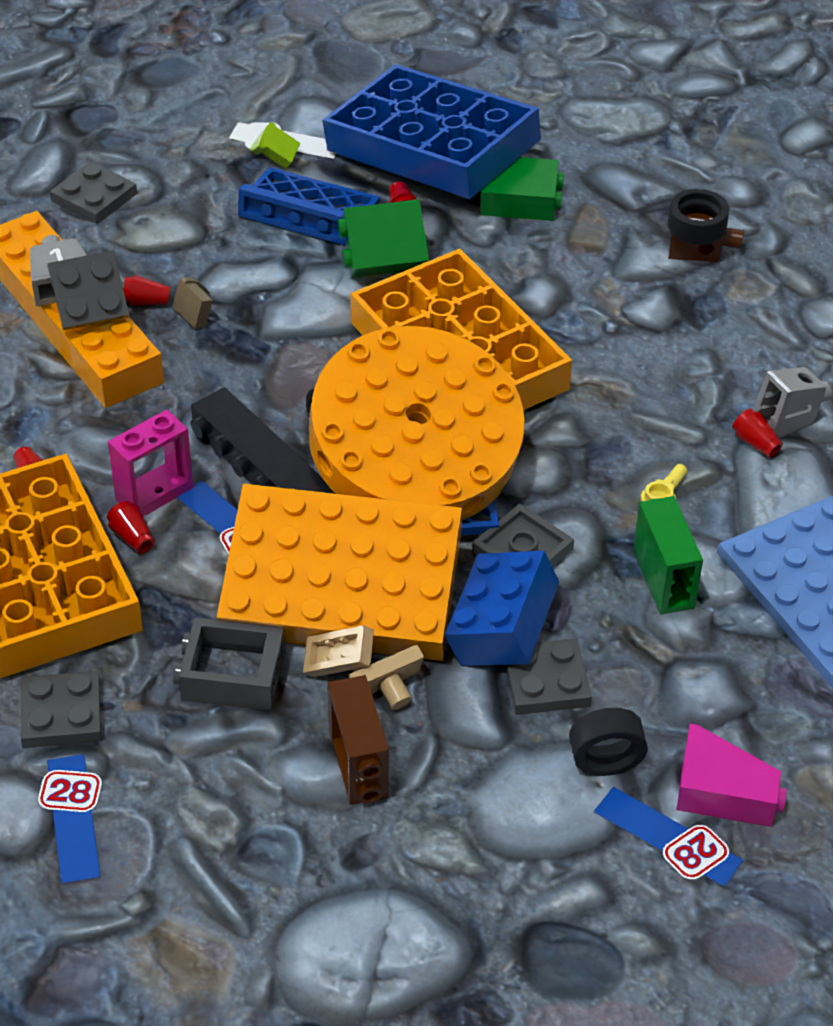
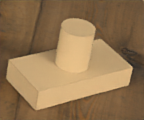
(338, 651)
(389, 673)

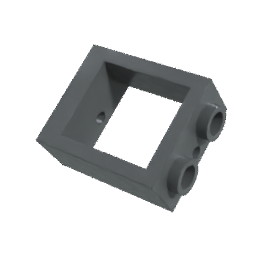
(225, 688)

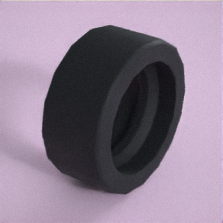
(698, 231)
(606, 725)

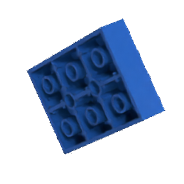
(432, 130)

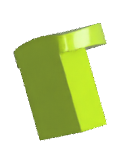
(276, 145)

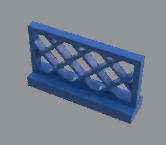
(292, 210)

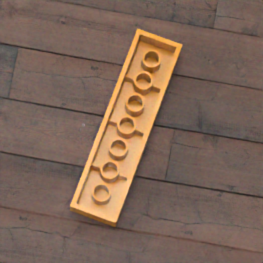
(107, 356)

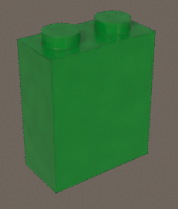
(524, 190)
(383, 238)
(667, 555)

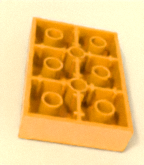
(463, 300)
(343, 564)
(56, 570)

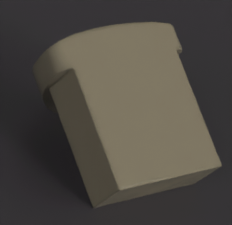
(192, 302)

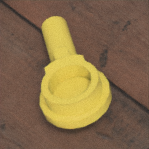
(665, 487)

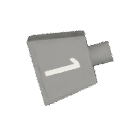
(40, 255)
(791, 399)

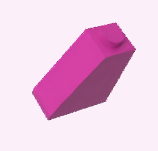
(727, 781)

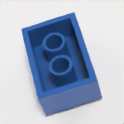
(502, 608)

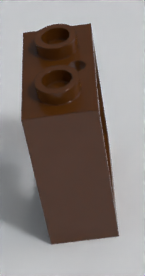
(358, 740)

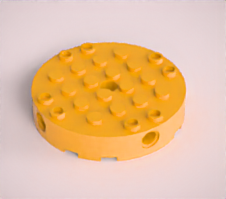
(416, 420)

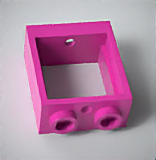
(171, 478)

